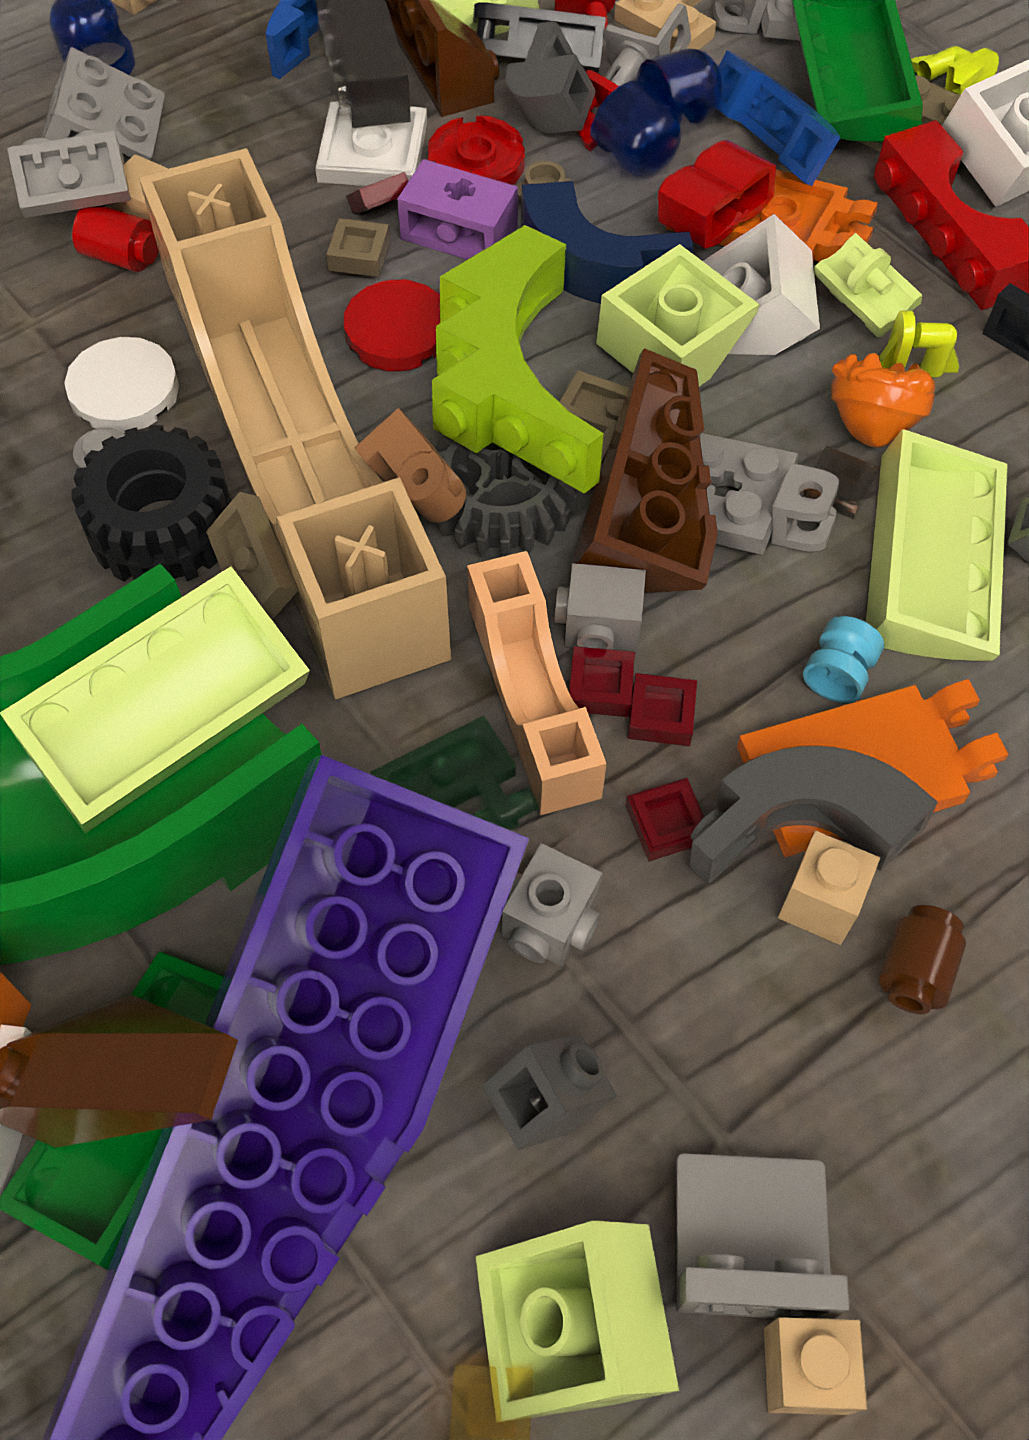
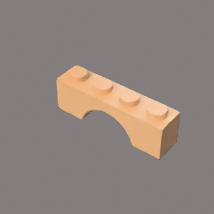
(547, 726)

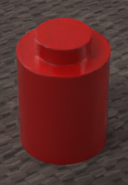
(114, 237)

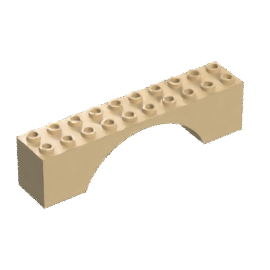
(350, 539)

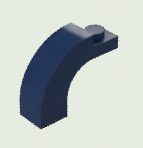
(592, 256)

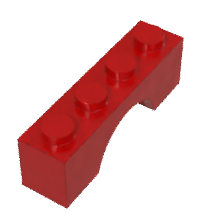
(977, 248)

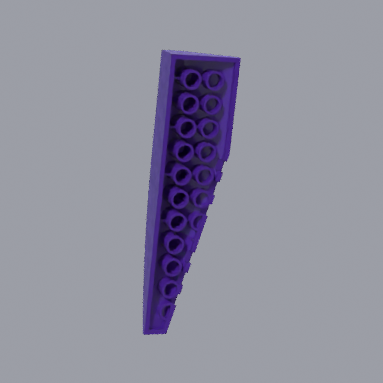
(343, 1034)

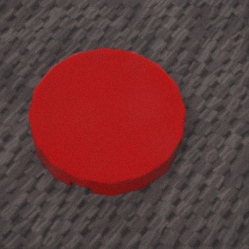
(480, 147)
(393, 324)

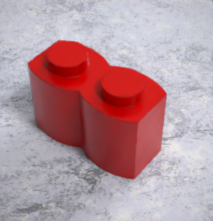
(716, 193)

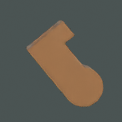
(403, 451)

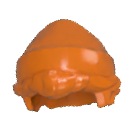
(880, 400)

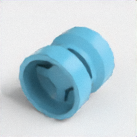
(842, 663)

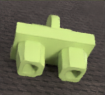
(867, 284)

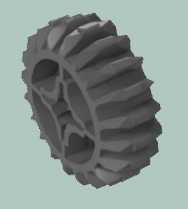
(506, 500)

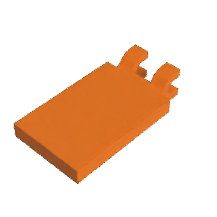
(813, 214)
(898, 731)

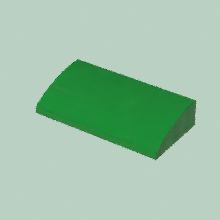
(859, 67)
(88, 1188)

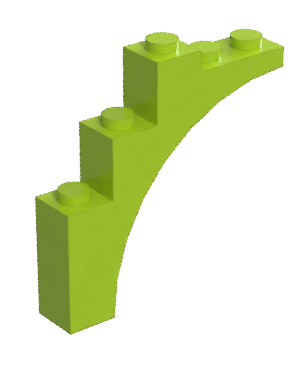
(484, 382)

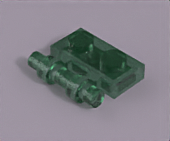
(461, 767)

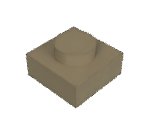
(358, 247)

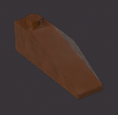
(445, 55)
(654, 485)
(112, 1074)

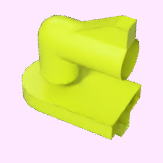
(961, 66)
(936, 337)

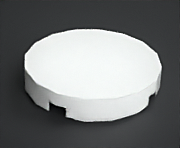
(121, 383)

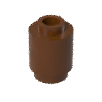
(923, 959)

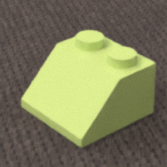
(676, 311)
(579, 1314)

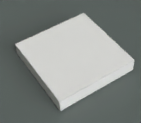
(370, 152)

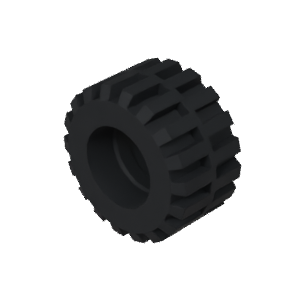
(143, 471)

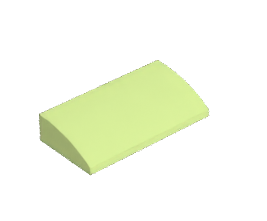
(938, 550)
(156, 698)

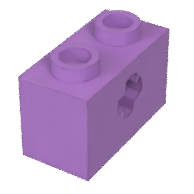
(456, 210)

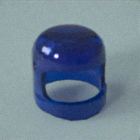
(89, 23)
(685, 81)
(637, 129)

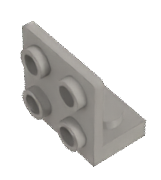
(104, 100)
(68, 173)
(754, 1239)

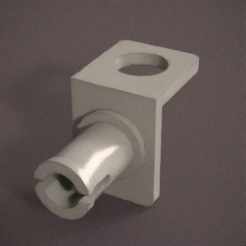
(630, 49)

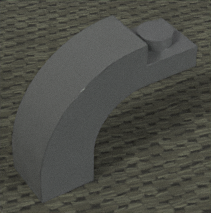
(815, 787)

